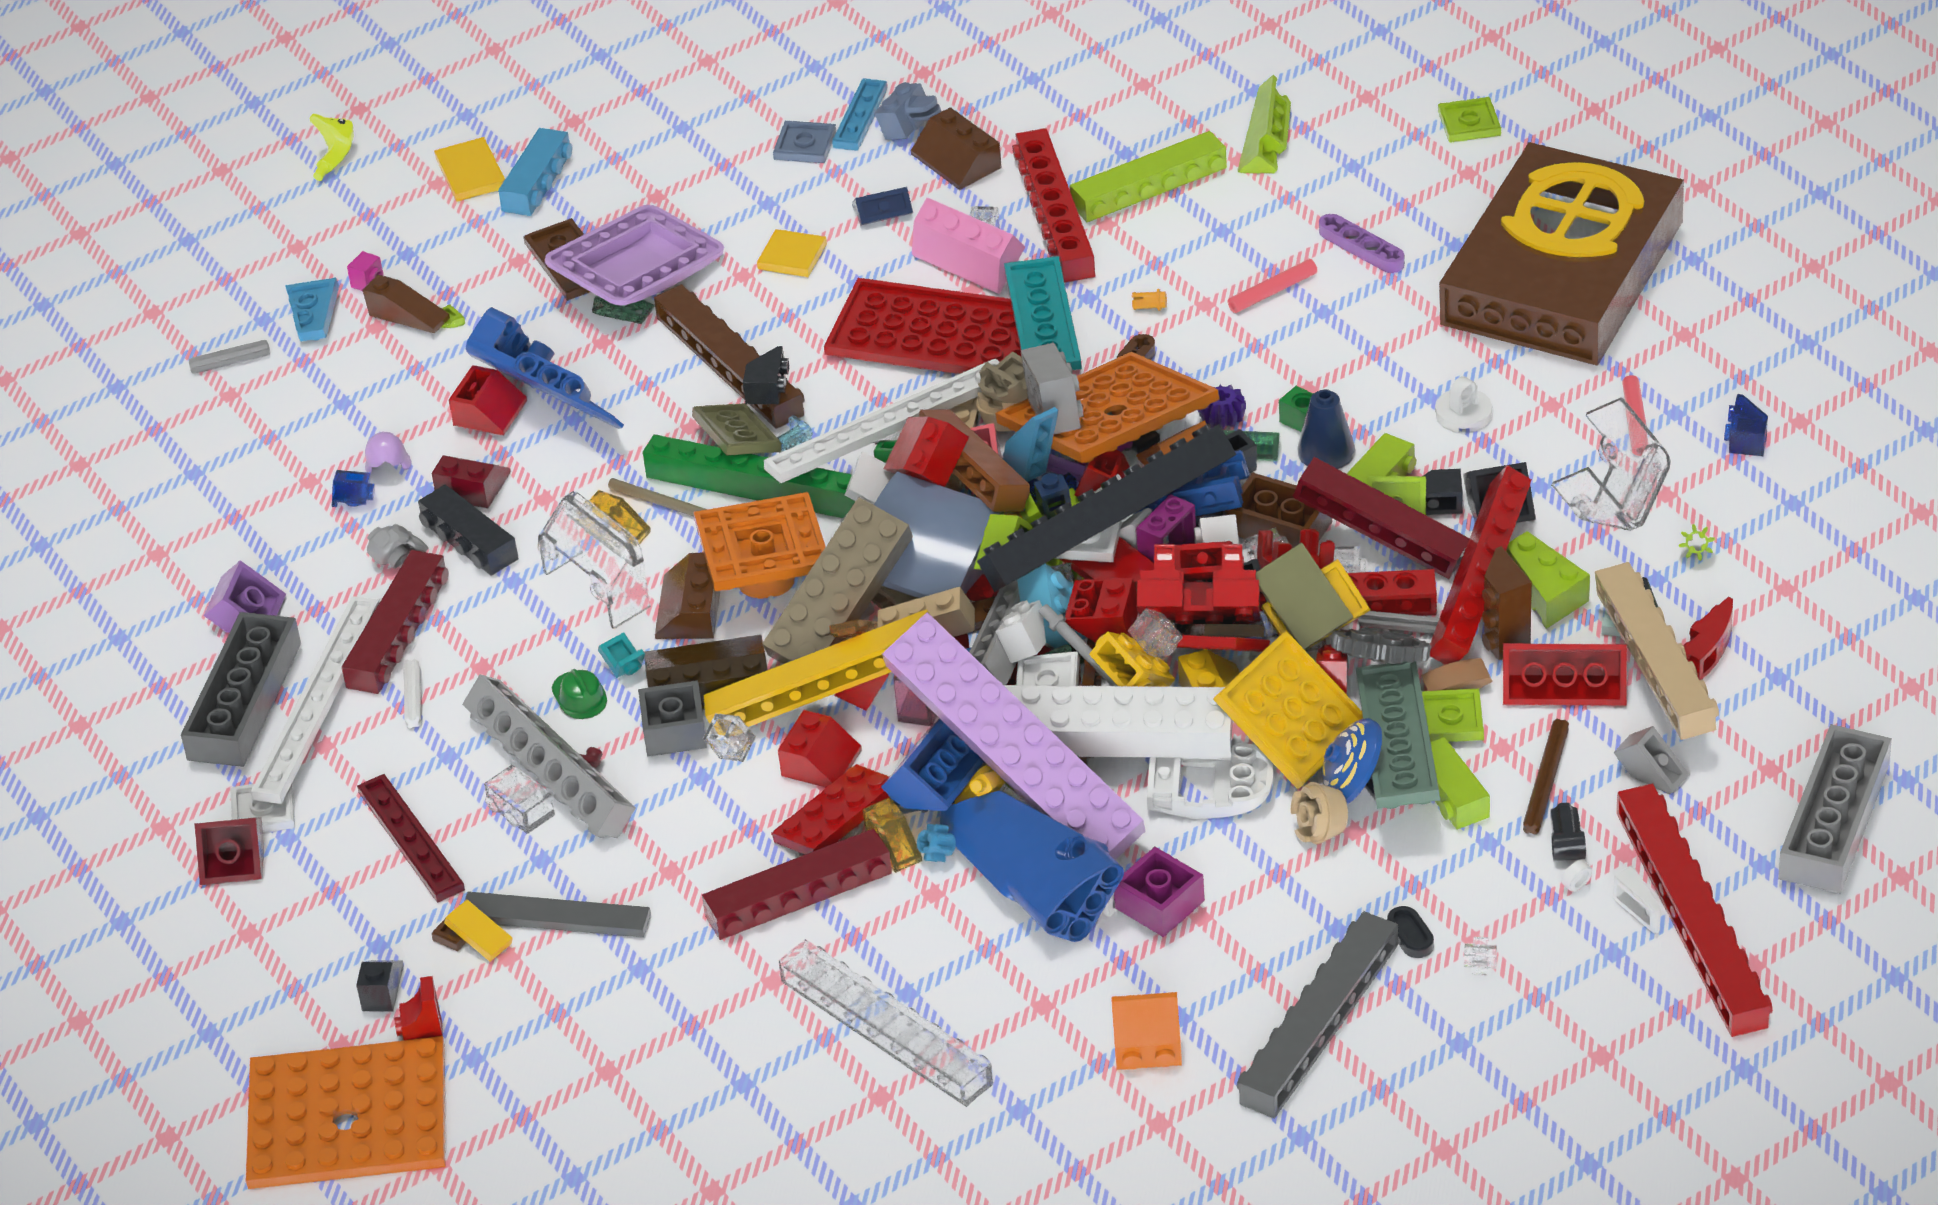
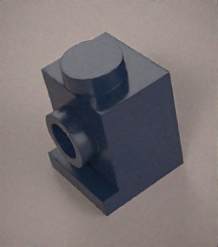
(1050, 490)

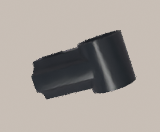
(1566, 837)

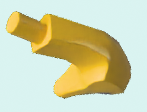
(981, 783)

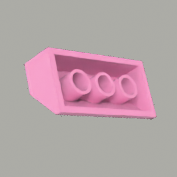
(964, 245)

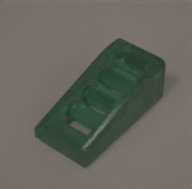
(607, 309)

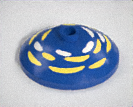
(1352, 758)

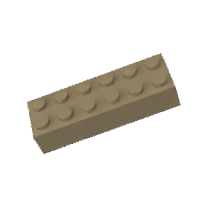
(839, 582)

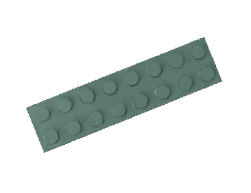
(1406, 762)

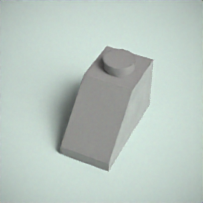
(1651, 760)

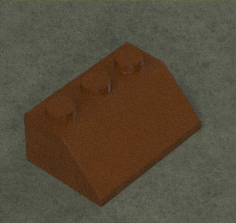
(957, 149)
(687, 601)
(1506, 604)

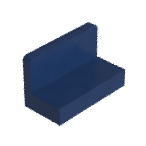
(883, 206)

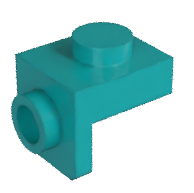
(621, 655)

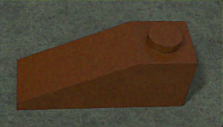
(399, 303)

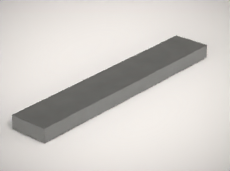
(562, 914)

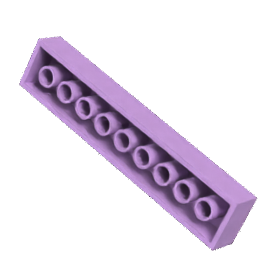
(1009, 736)

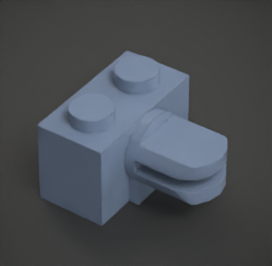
(905, 111)

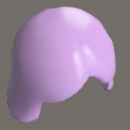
(385, 448)

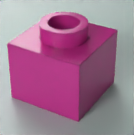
(364, 270)

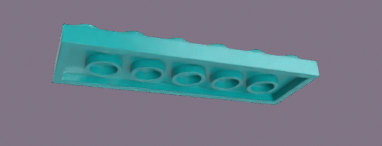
(1042, 306)

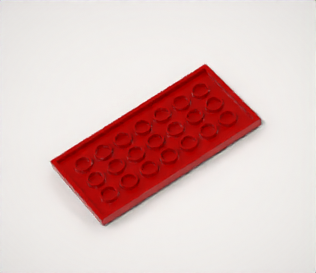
(922, 327)

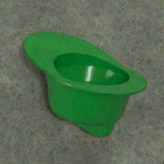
(579, 694)

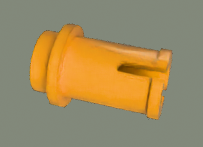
(1149, 300)

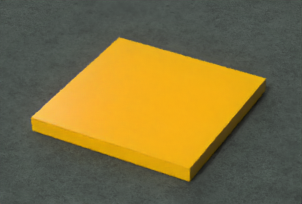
(1288, 708)

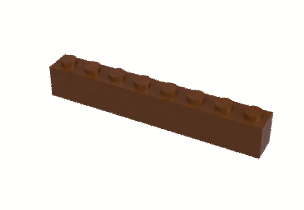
(720, 349)

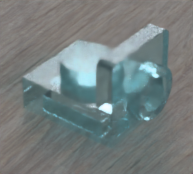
(798, 433)

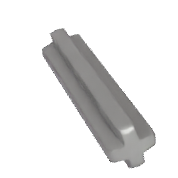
(229, 356)
(1399, 622)

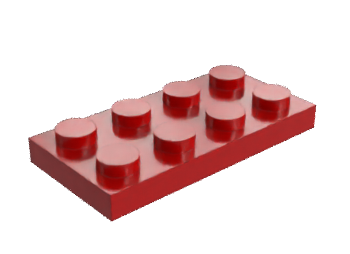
(832, 811)

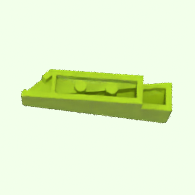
(1266, 131)

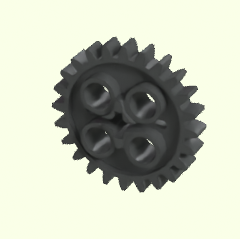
(1380, 645)

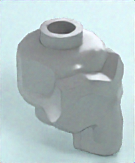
(393, 545)

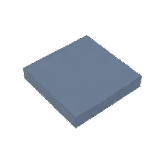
(804, 141)

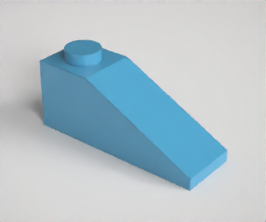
(1031, 445)

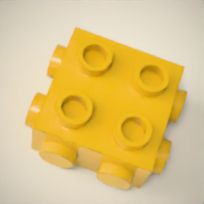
(1128, 662)

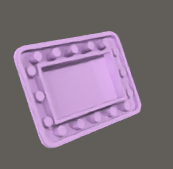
(635, 255)

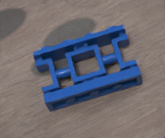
(1215, 489)

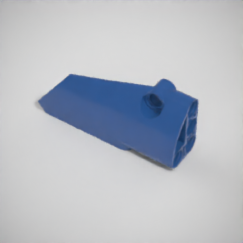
(504, 346)
(1036, 861)

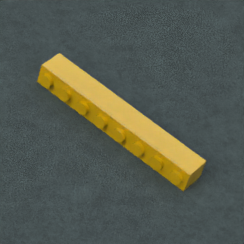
(809, 676)

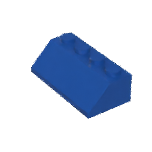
(933, 771)

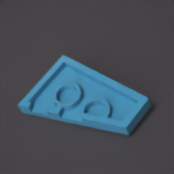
(313, 307)

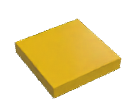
(791, 253)

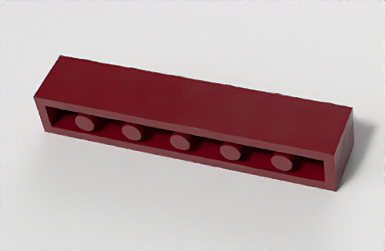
(1381, 517)
(394, 622)
(796, 884)

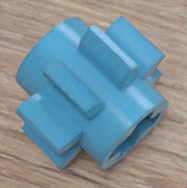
(936, 843)

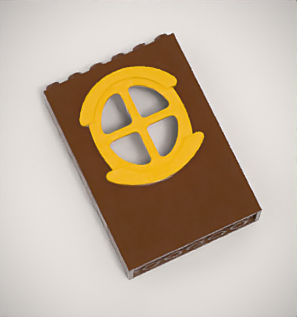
(1555, 289)

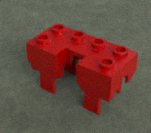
(1229, 597)

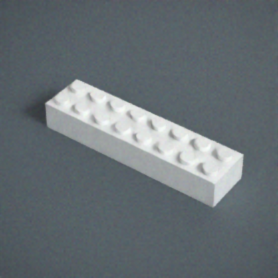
(1132, 720)

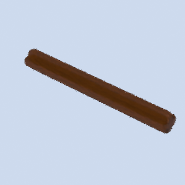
(1545, 776)

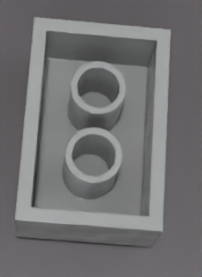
(1052, 385)

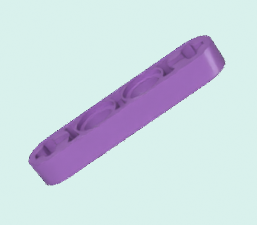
(1386, 257)

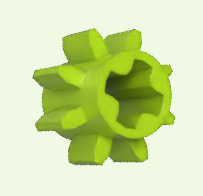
(1689, 537)

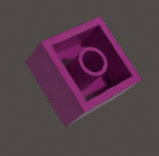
(1159, 891)

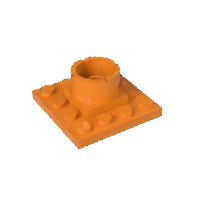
(760, 544)

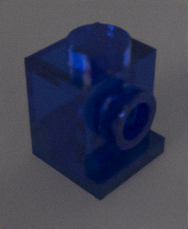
(352, 488)

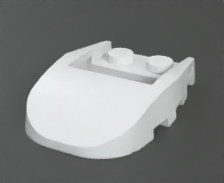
(1239, 784)

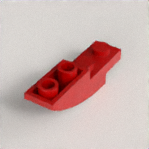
(1710, 637)

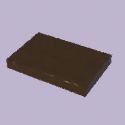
(1223, 630)

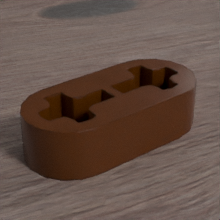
(1143, 342)

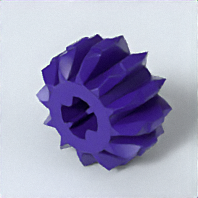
(1226, 410)

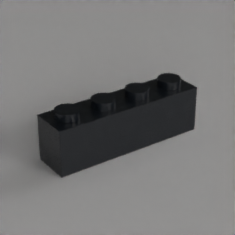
(467, 530)

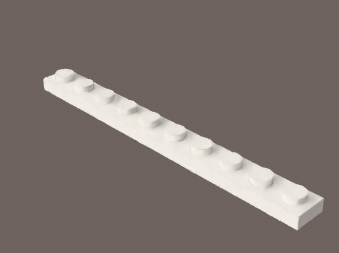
(873, 426)
(312, 704)

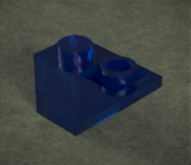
(1747, 429)

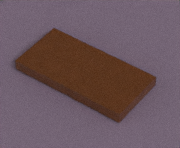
(549, 239)

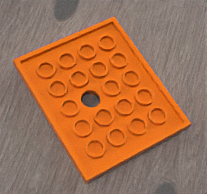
(1138, 395)
(388, 1086)

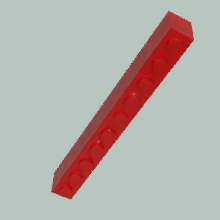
(1694, 911)

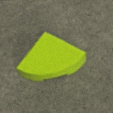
(455, 317)

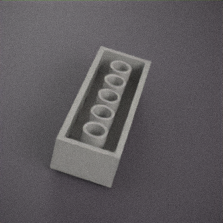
(1835, 809)

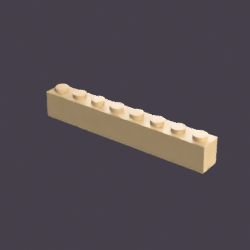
(1656, 651)

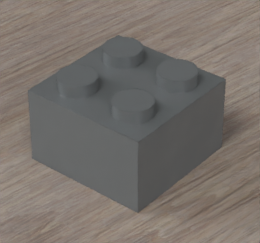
(672, 718)

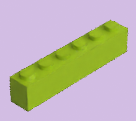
(1148, 176)

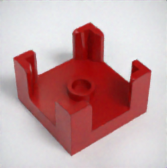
(1308, 537)

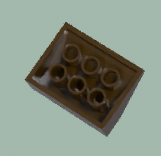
(709, 663)

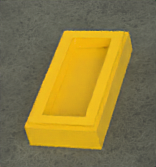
(478, 930)

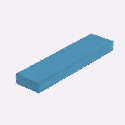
(860, 114)

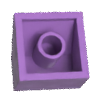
(242, 591)

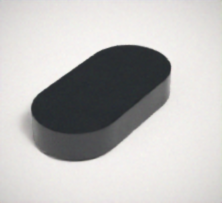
(1413, 933)

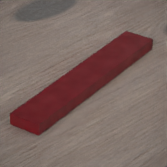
(411, 838)

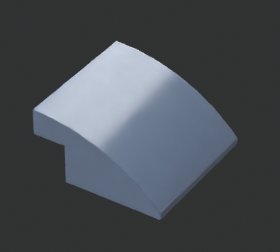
(945, 535)

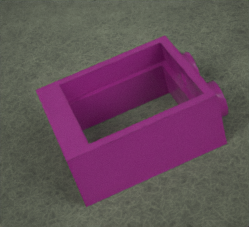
(1171, 518)

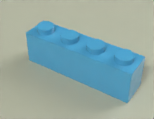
(535, 171)

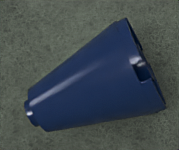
(1326, 431)

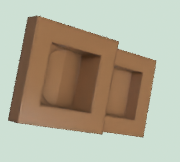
(1458, 675)

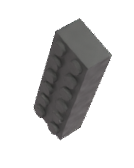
(241, 689)

